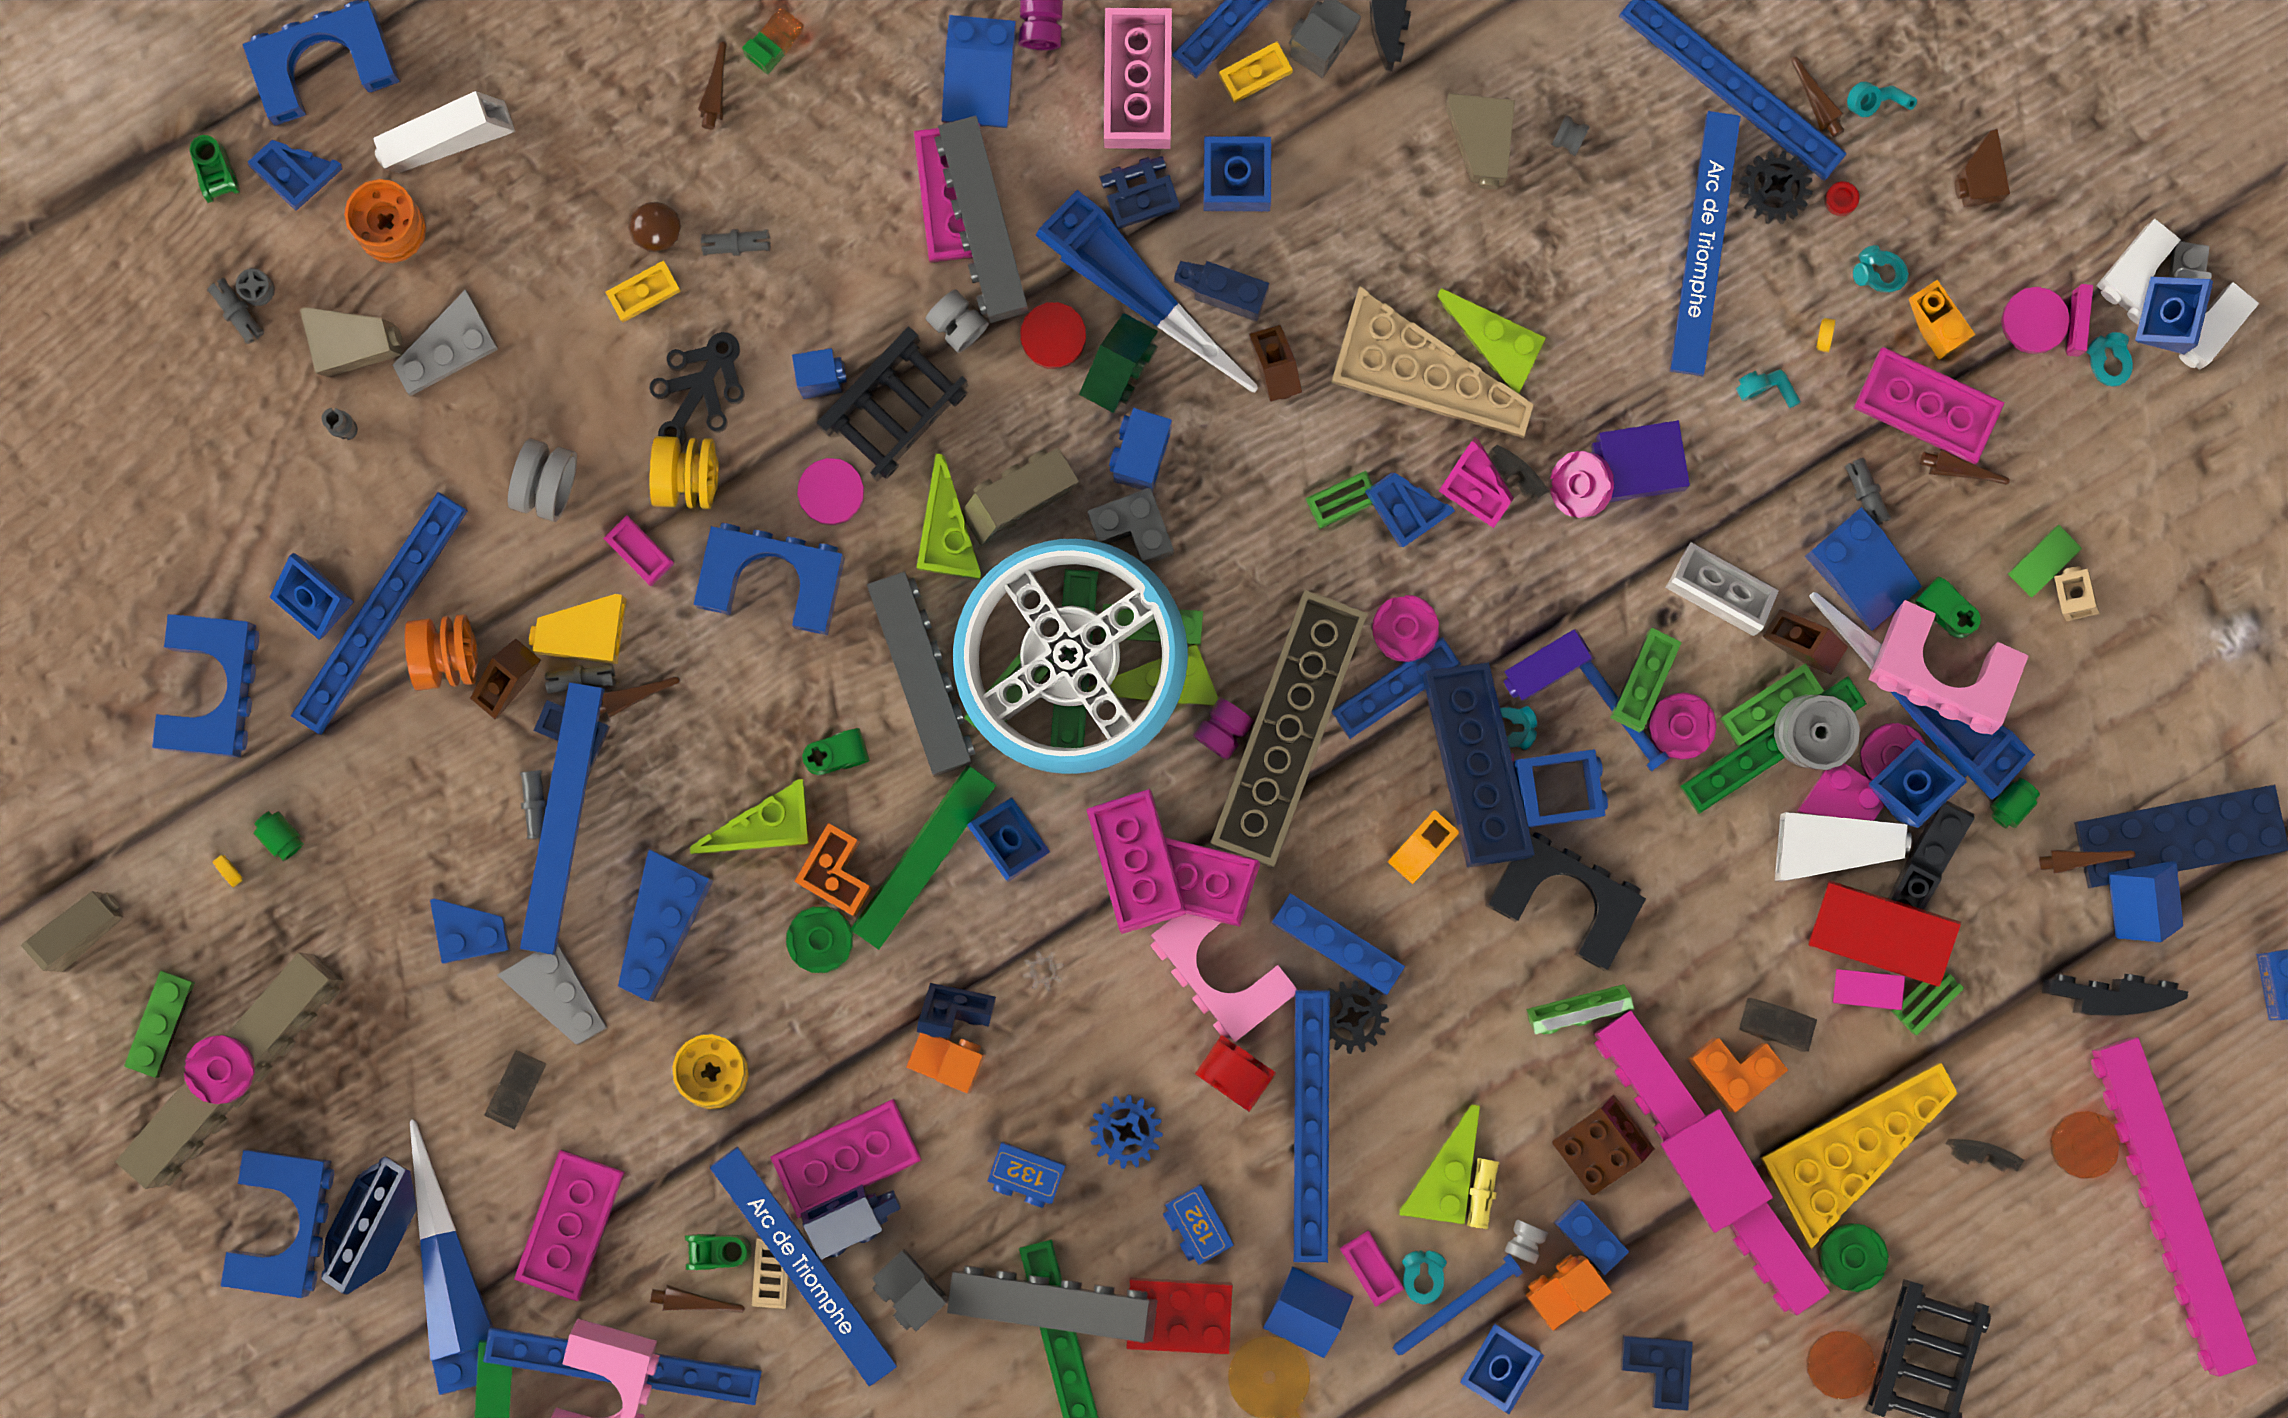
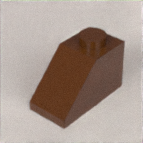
(1984, 174)
(1276, 363)
(1806, 641)
(505, 678)

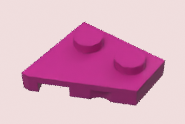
(1478, 485)
(1842, 794)

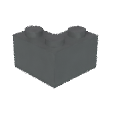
(1323, 35)
(1134, 517)
(911, 1289)

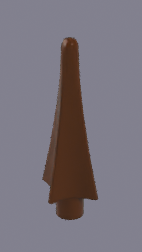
(712, 100)
(1825, 110)
(1950, 465)
(616, 701)
(2068, 860)
(682, 1300)

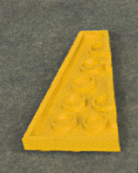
(1842, 1158)

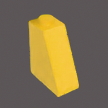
(583, 631)

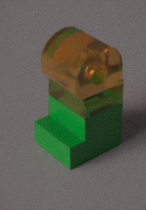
(773, 40)

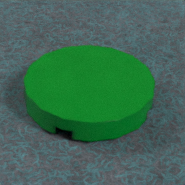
(819, 939)
(1853, 1257)

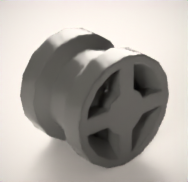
(1570, 135)
(249, 282)

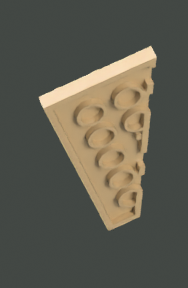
(1410, 366)

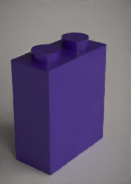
(1644, 460)
(1547, 665)

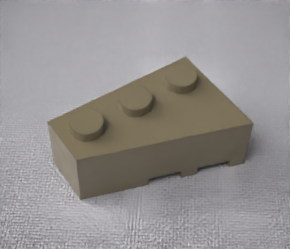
(1018, 493)

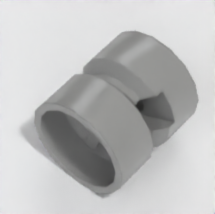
(957, 321)

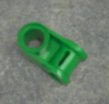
(215, 174)
(1949, 606)
(842, 751)
(709, 1251)

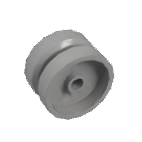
(542, 480)
(1829, 717)

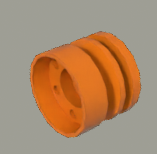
(372, 208)
(434, 653)

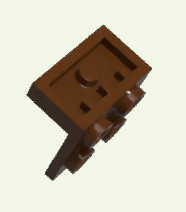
(1603, 1146)

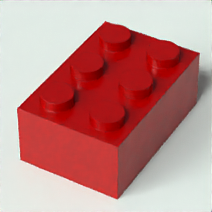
(1188, 1315)

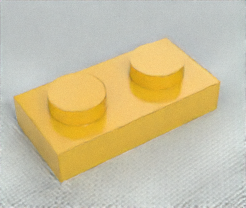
(1255, 72)
(643, 291)

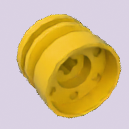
(682, 472)
(693, 1062)

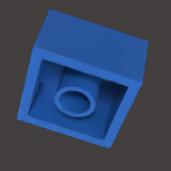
(1237, 173)
(1142, 449)

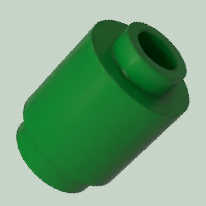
(2014, 803)
(278, 835)

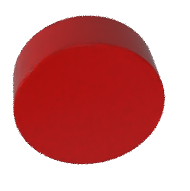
(1841, 198)

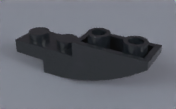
(1387, 21)
(1931, 856)
(2126, 995)

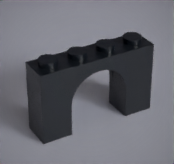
(1614, 903)

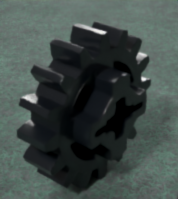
(1769, 175)
(1357, 1032)

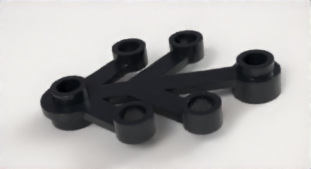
(701, 383)

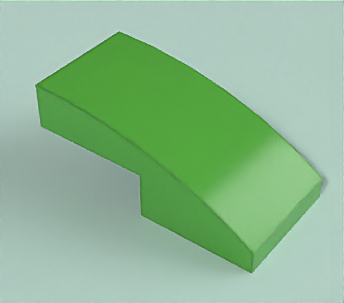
(2044, 561)

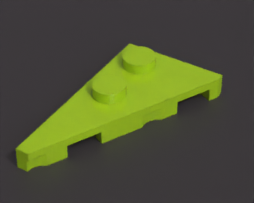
(1503, 343)
(945, 538)
(1142, 681)
(773, 823)
(1445, 1185)

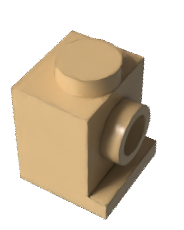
(2081, 607)

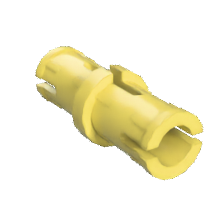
(1482, 1193)

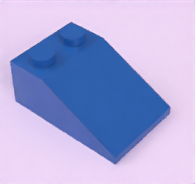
(979, 70)
(1864, 569)

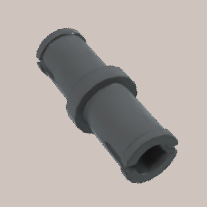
(735, 242)
(235, 311)
(339, 424)
(1867, 491)
(591, 676)
(533, 802)

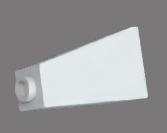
(444, 132)
(1831, 844)

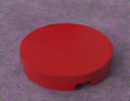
(1053, 335)

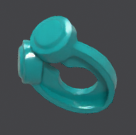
(1865, 274)
(2118, 343)
(1529, 721)
(1436, 1264)

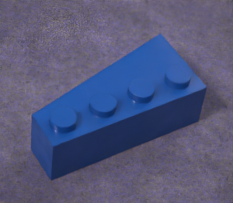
(662, 918)

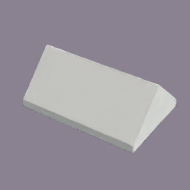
(1722, 589)

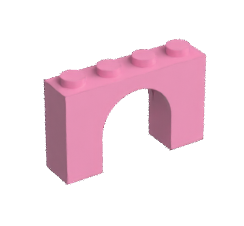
(1903, 670)
(1234, 1012)
(616, 1356)

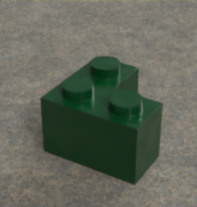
(1118, 361)

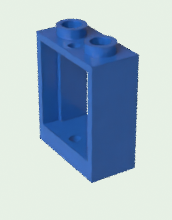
(1592, 772)

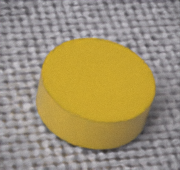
(1825, 334)
(227, 870)

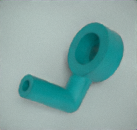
(1866, 98)
(1755, 384)

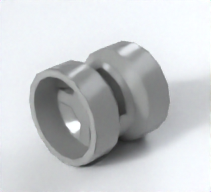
(1526, 1241)

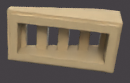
(758, 1301)

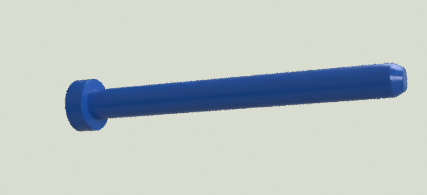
(1610, 699)
(1458, 1305)

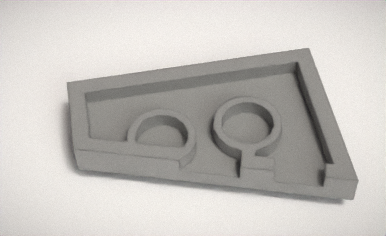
(446, 346)
(556, 993)

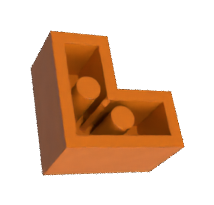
(825, 873)
(947, 1061)
(1734, 1080)
(1567, 1291)

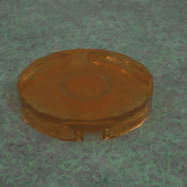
(2085, 1144)
(1841, 1364)

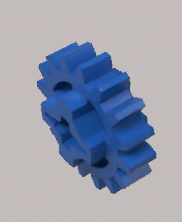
(1133, 1117)

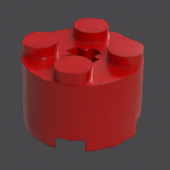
(1235, 1073)

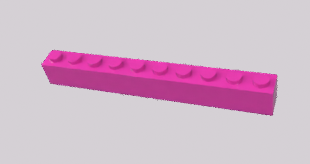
(1674, 1109)
(2173, 1206)

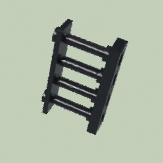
(883, 373)
(1903, 1333)

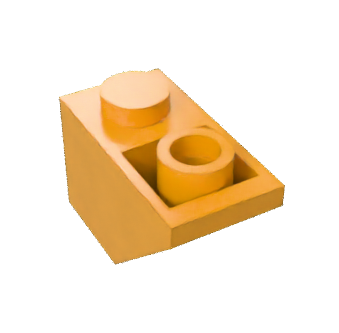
(1939, 320)
(1423, 846)

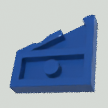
(293, 172)
(1406, 508)
(467, 932)

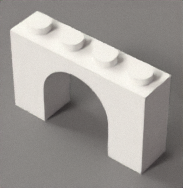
(2129, 280)

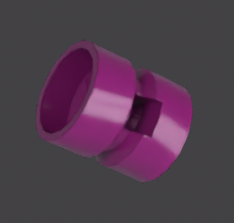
(1040, 25)
(1223, 728)

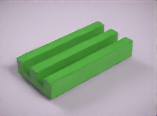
(1316, 512)
(1906, 1020)

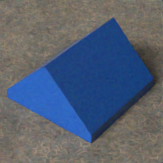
(2174, 313)
(309, 596)
(1916, 784)
(1008, 839)
(2146, 902)
(1308, 1312)
(1502, 1368)

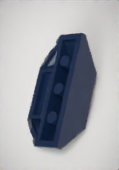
(369, 1226)

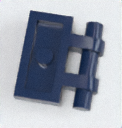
(1142, 201)

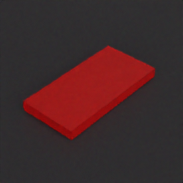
(1884, 933)

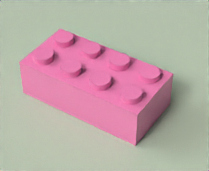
(1137, 78)

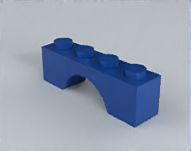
(1338, 944)

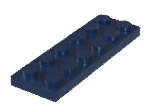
(1478, 764)
(2187, 832)

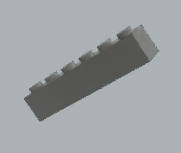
(983, 219)
(919, 673)
(1052, 1306)

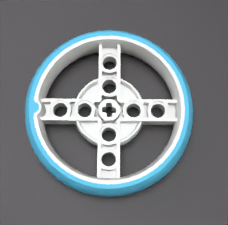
(991, 708)

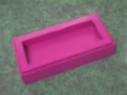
(2079, 320)
(638, 550)
(1869, 989)
(1371, 1268)

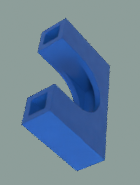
(276, 54)
(731, 551)
(223, 728)
(306, 1185)

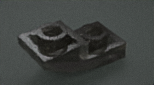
(1511, 465)
(1778, 1024)
(515, 1089)
(1976, 1151)

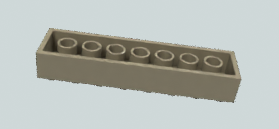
(1289, 729)
(267, 1032)

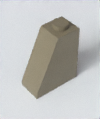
(1483, 136)
(348, 341)
(73, 932)

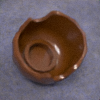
(654, 226)

